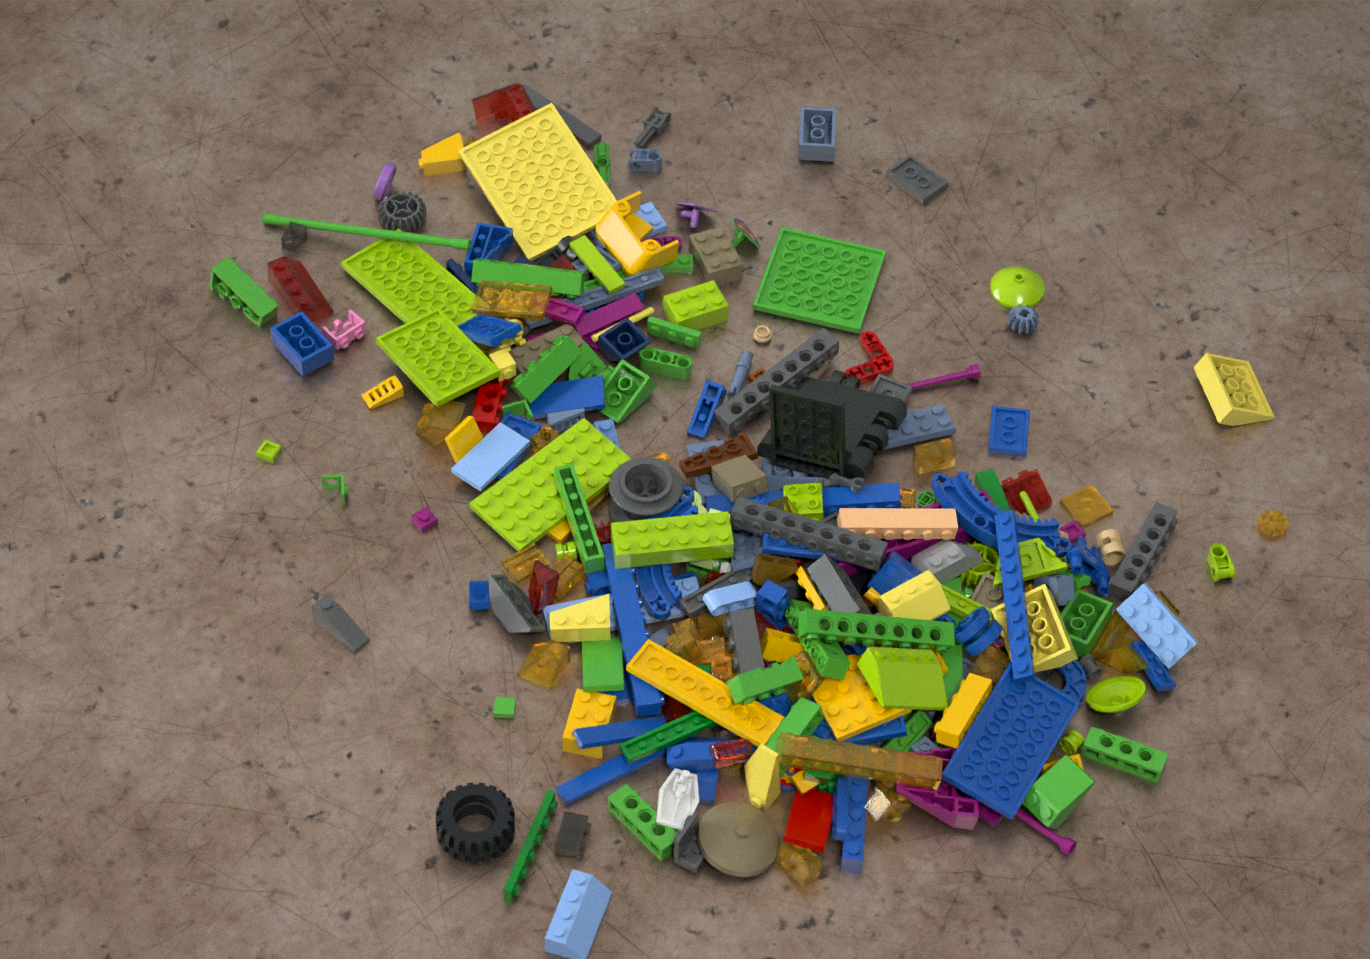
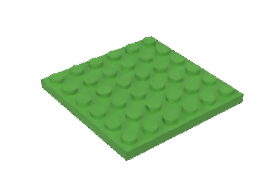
(819, 280)

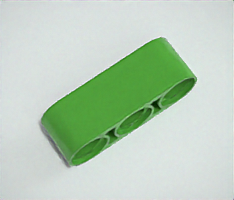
(665, 363)

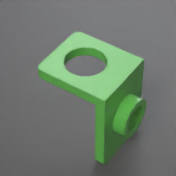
(518, 408)
(340, 484)

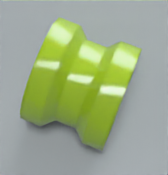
(1072, 742)

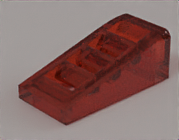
(723, 747)

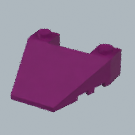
(943, 802)

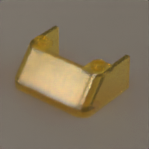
(1115, 642)

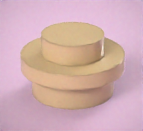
(762, 334)

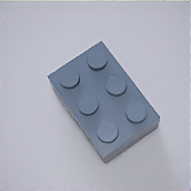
(817, 134)

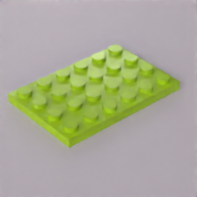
(437, 357)

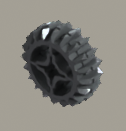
(401, 207)

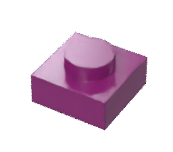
(424, 519)

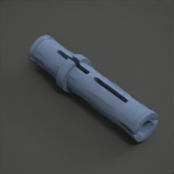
(742, 368)

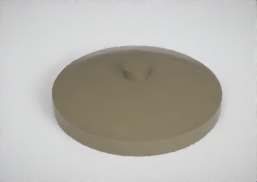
(738, 839)

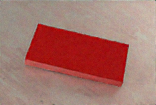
(810, 820)

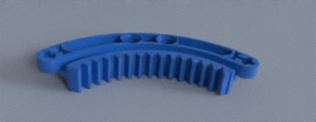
(973, 511)
(656, 581)

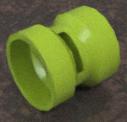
(566, 549)

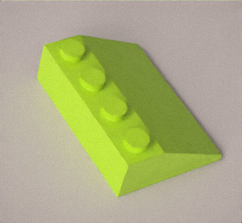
(904, 678)

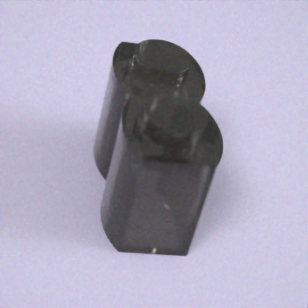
(572, 834)

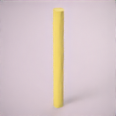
(634, 318)

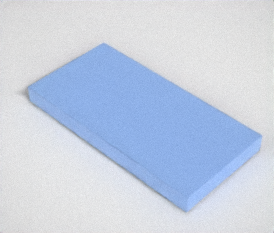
(490, 456)

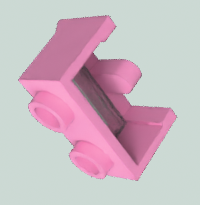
(346, 332)

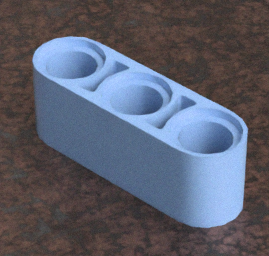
(730, 598)

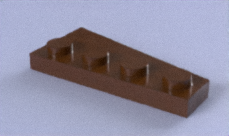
(732, 448)

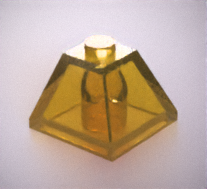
(545, 663)

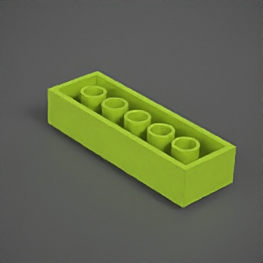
(672, 540)

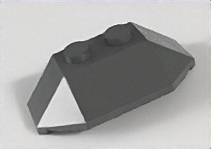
(513, 606)

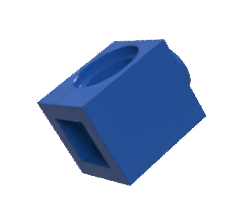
(597, 584)

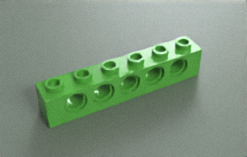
(827, 657)

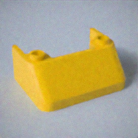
(625, 245)

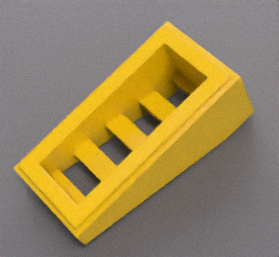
(386, 385)

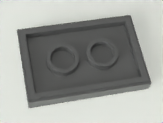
(916, 179)

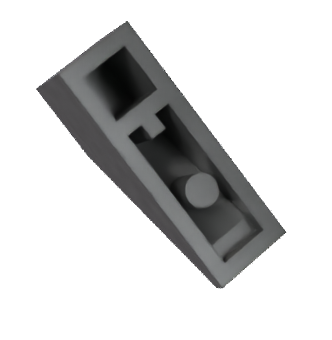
(338, 623)

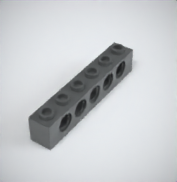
(1143, 552)

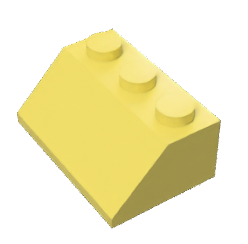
(915, 599)

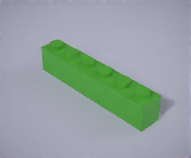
(561, 280)
(579, 518)

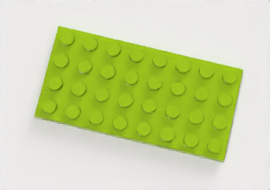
(409, 281)
(527, 501)

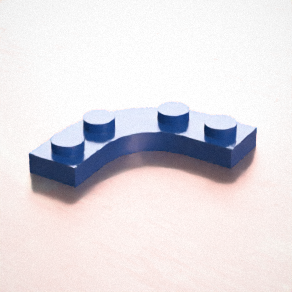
(1074, 680)

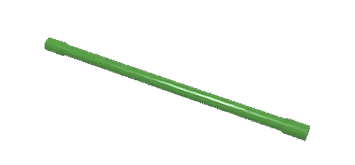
(456, 243)

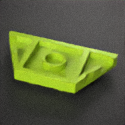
(1036, 561)

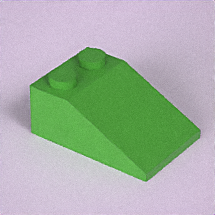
(626, 391)
(1058, 792)

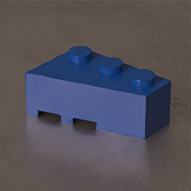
(488, 243)

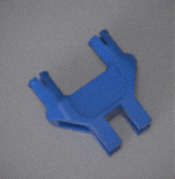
(1089, 563)

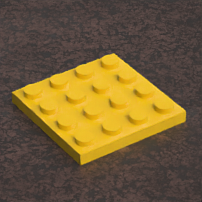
(851, 704)

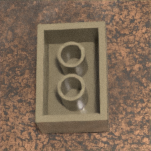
(715, 256)

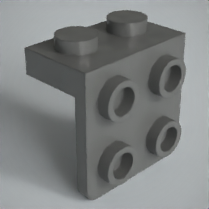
(686, 845)

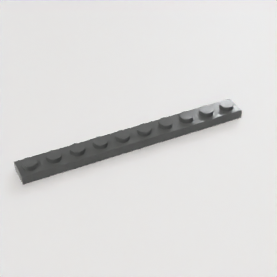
(694, 603)

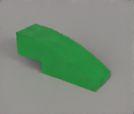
(989, 481)

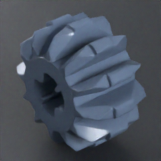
(1023, 319)

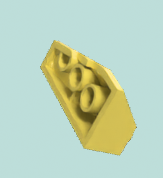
(763, 777)

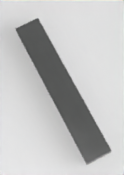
(580, 130)

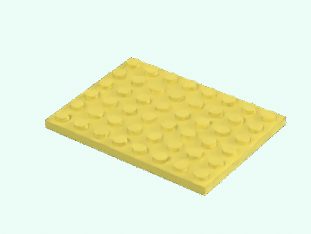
(539, 181)

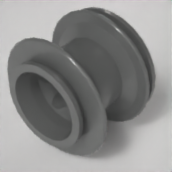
(643, 489)

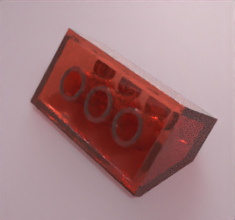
(297, 288)

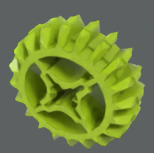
(989, 565)

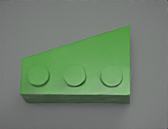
(765, 682)

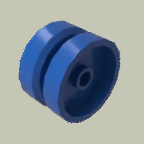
(977, 631)

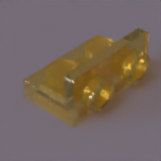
(710, 648)

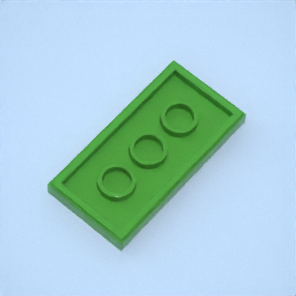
(602, 665)

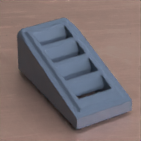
(565, 419)

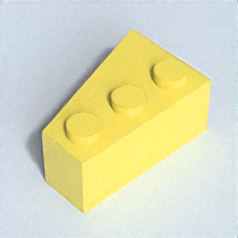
(582, 621)

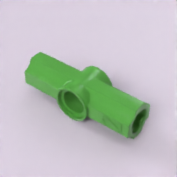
(602, 160)

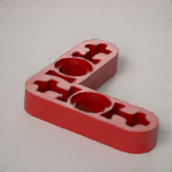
(876, 361)

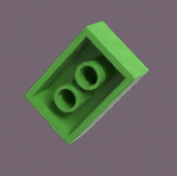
(1086, 620)

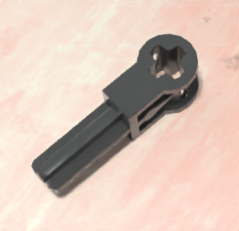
(654, 123)

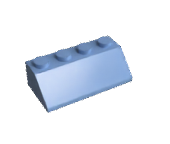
(577, 916)

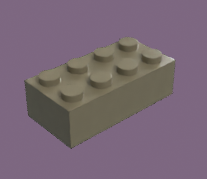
(530, 351)

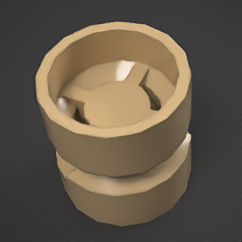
(1111, 547)

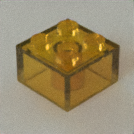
(989, 664)

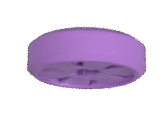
(385, 181)

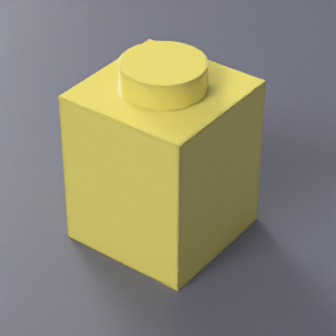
(505, 363)

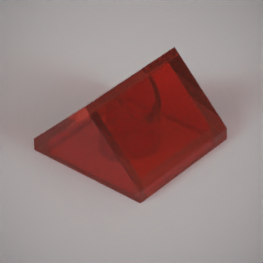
(542, 587)

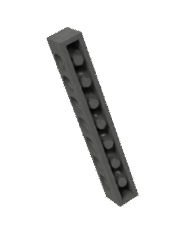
(787, 372)
(808, 532)

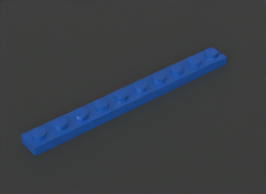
(1014, 597)

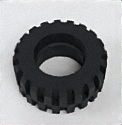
(481, 844)

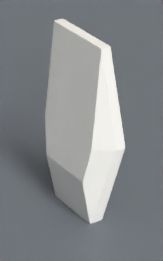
(677, 799)

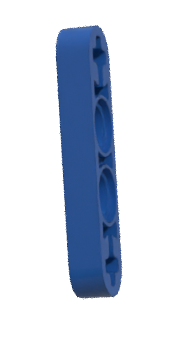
(840, 808)

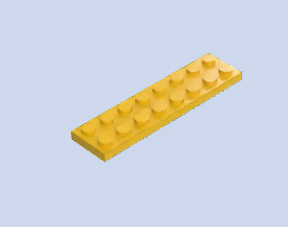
(703, 693)

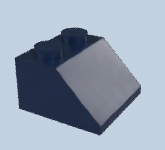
(622, 341)

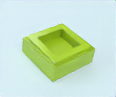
(268, 451)

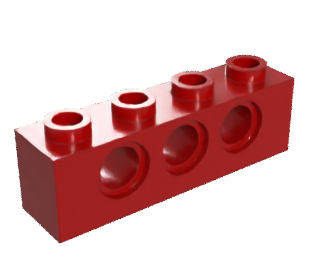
(489, 404)

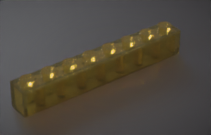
(859, 760)

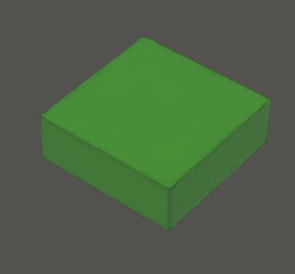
(504, 707)

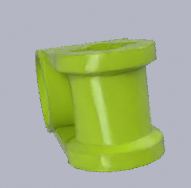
(1220, 563)

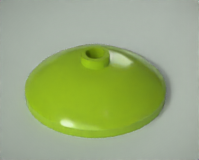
(1017, 286)
(1116, 694)

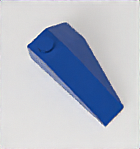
(694, 754)

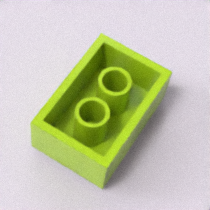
(696, 306)

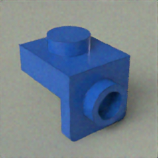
(479, 595)

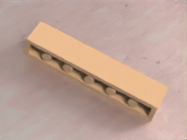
(900, 523)

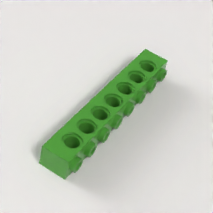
(941, 631)

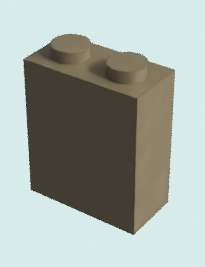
(739, 478)

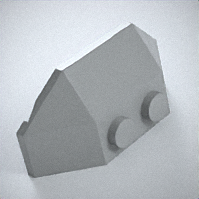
(947, 559)

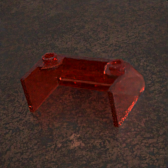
(505, 104)

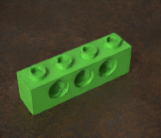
(1114, 755)
(620, 804)

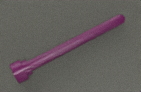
(972, 372)
(1066, 845)

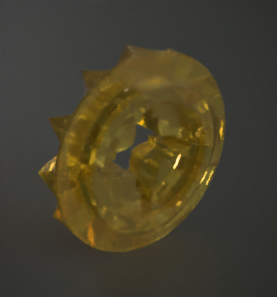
(1276, 518)

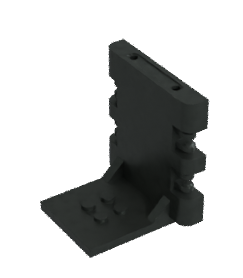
(829, 428)

